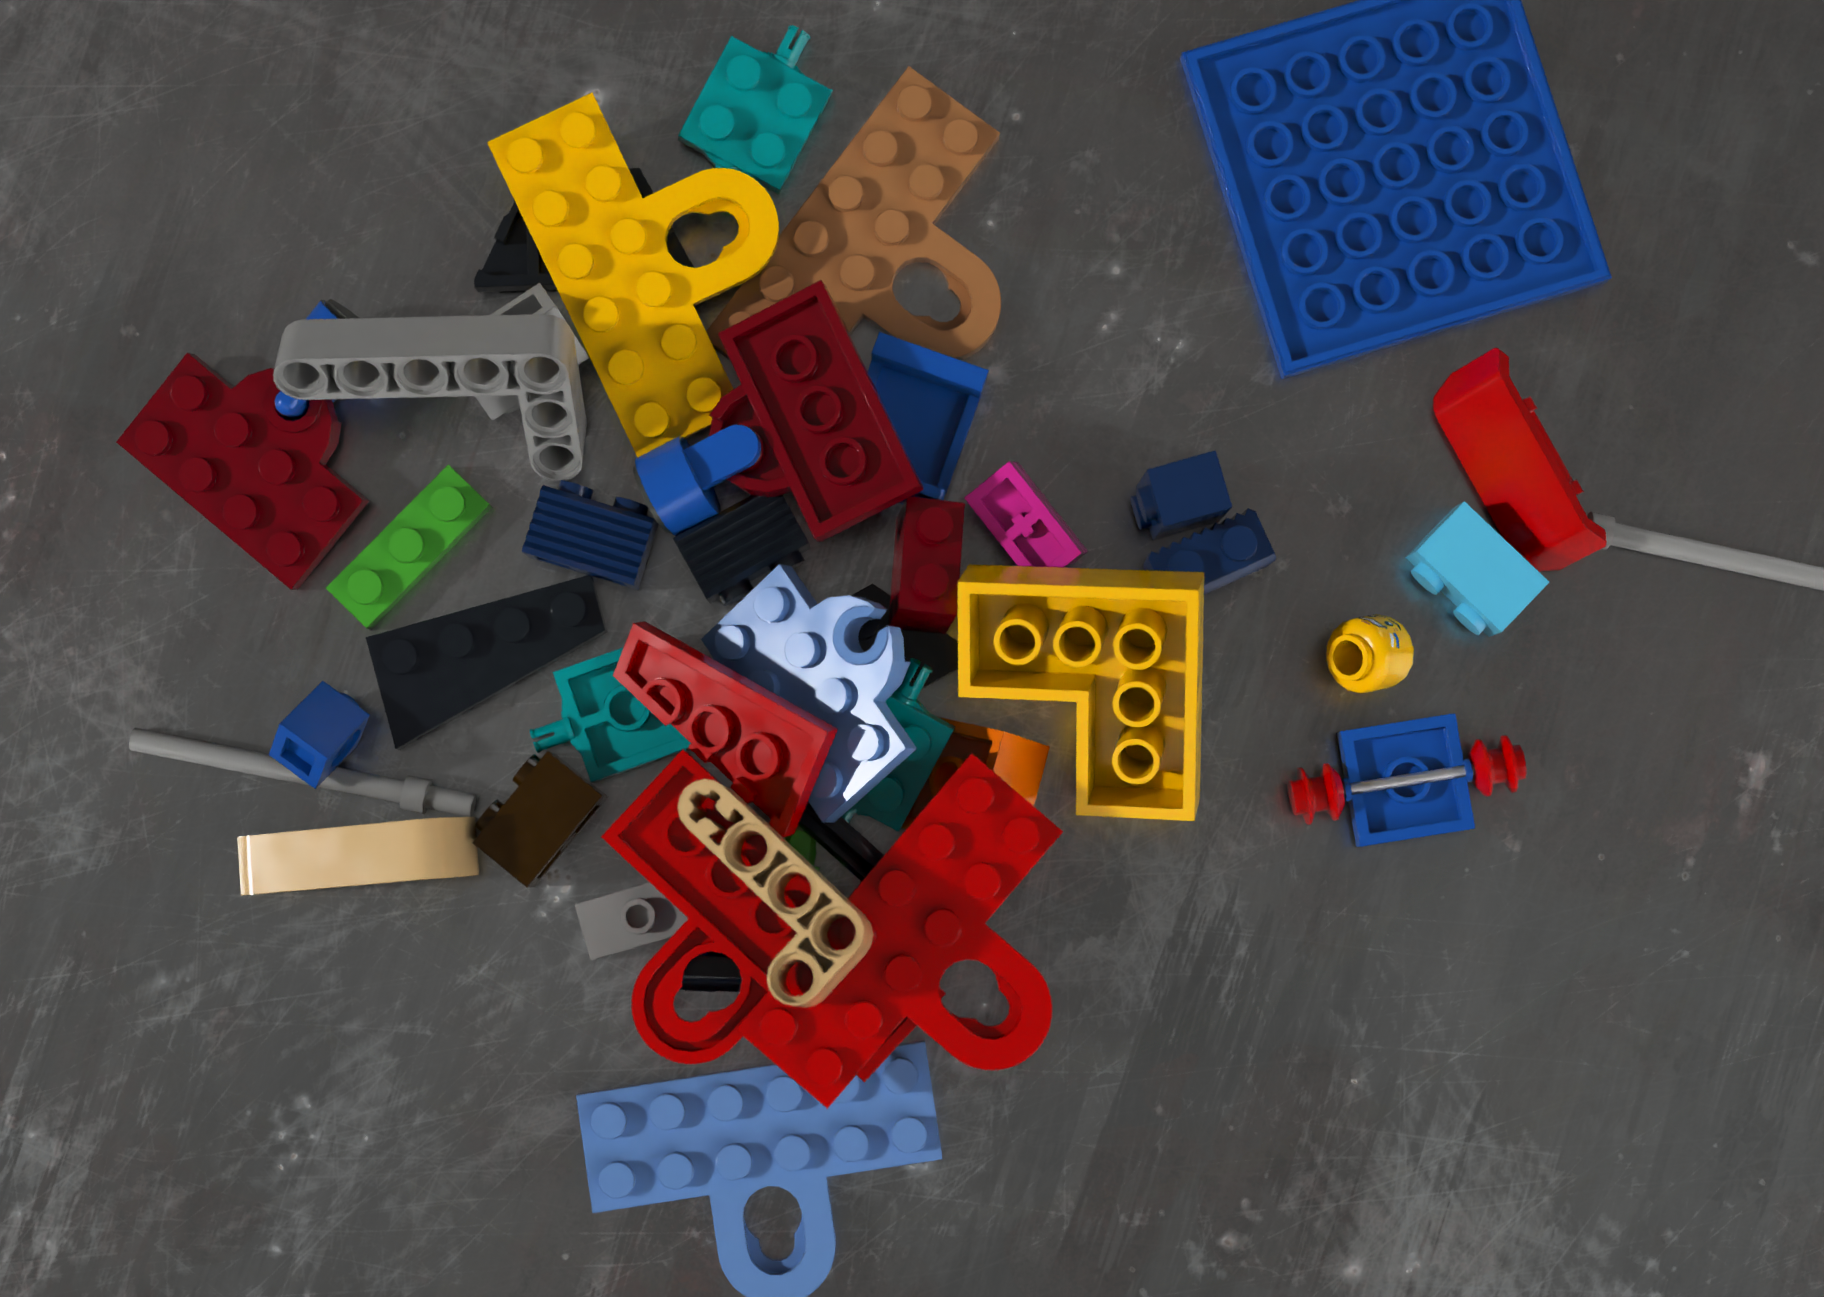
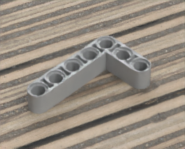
(449, 358)

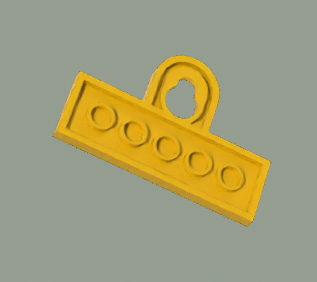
(616, 268)

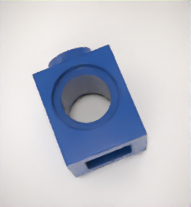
(319, 734)

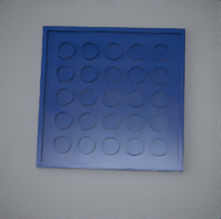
(1392, 173)

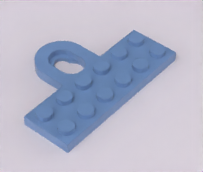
(754, 1131)

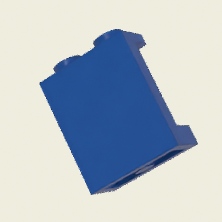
(929, 405)

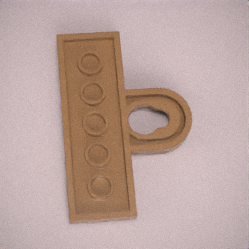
(880, 215)

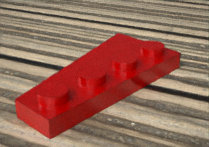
(743, 729)

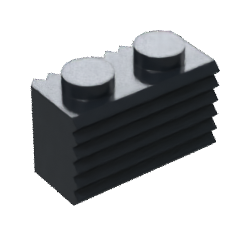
(742, 546)

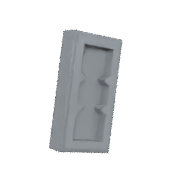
(627, 920)

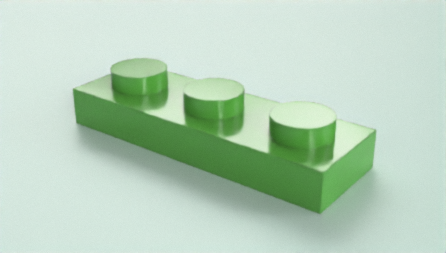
(409, 547)

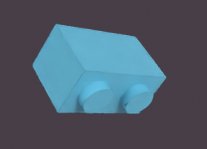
(1475, 571)

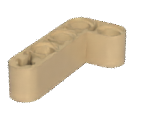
(358, 855)
(769, 883)

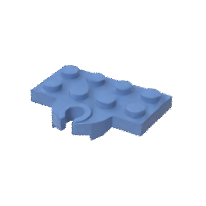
(816, 663)

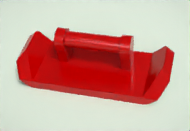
(1515, 465)

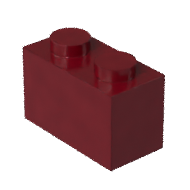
(926, 565)

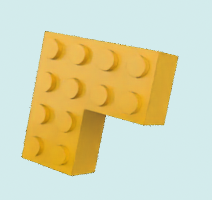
(1117, 647)

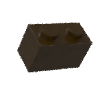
(538, 818)

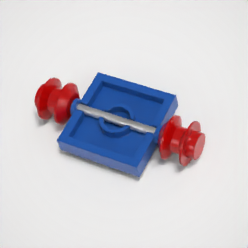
(1406, 780)

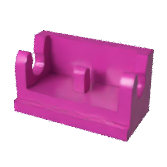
(1024, 520)

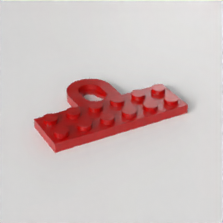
(925, 914)
(721, 919)

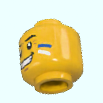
(1369, 653)

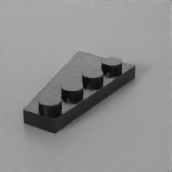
(462, 658)

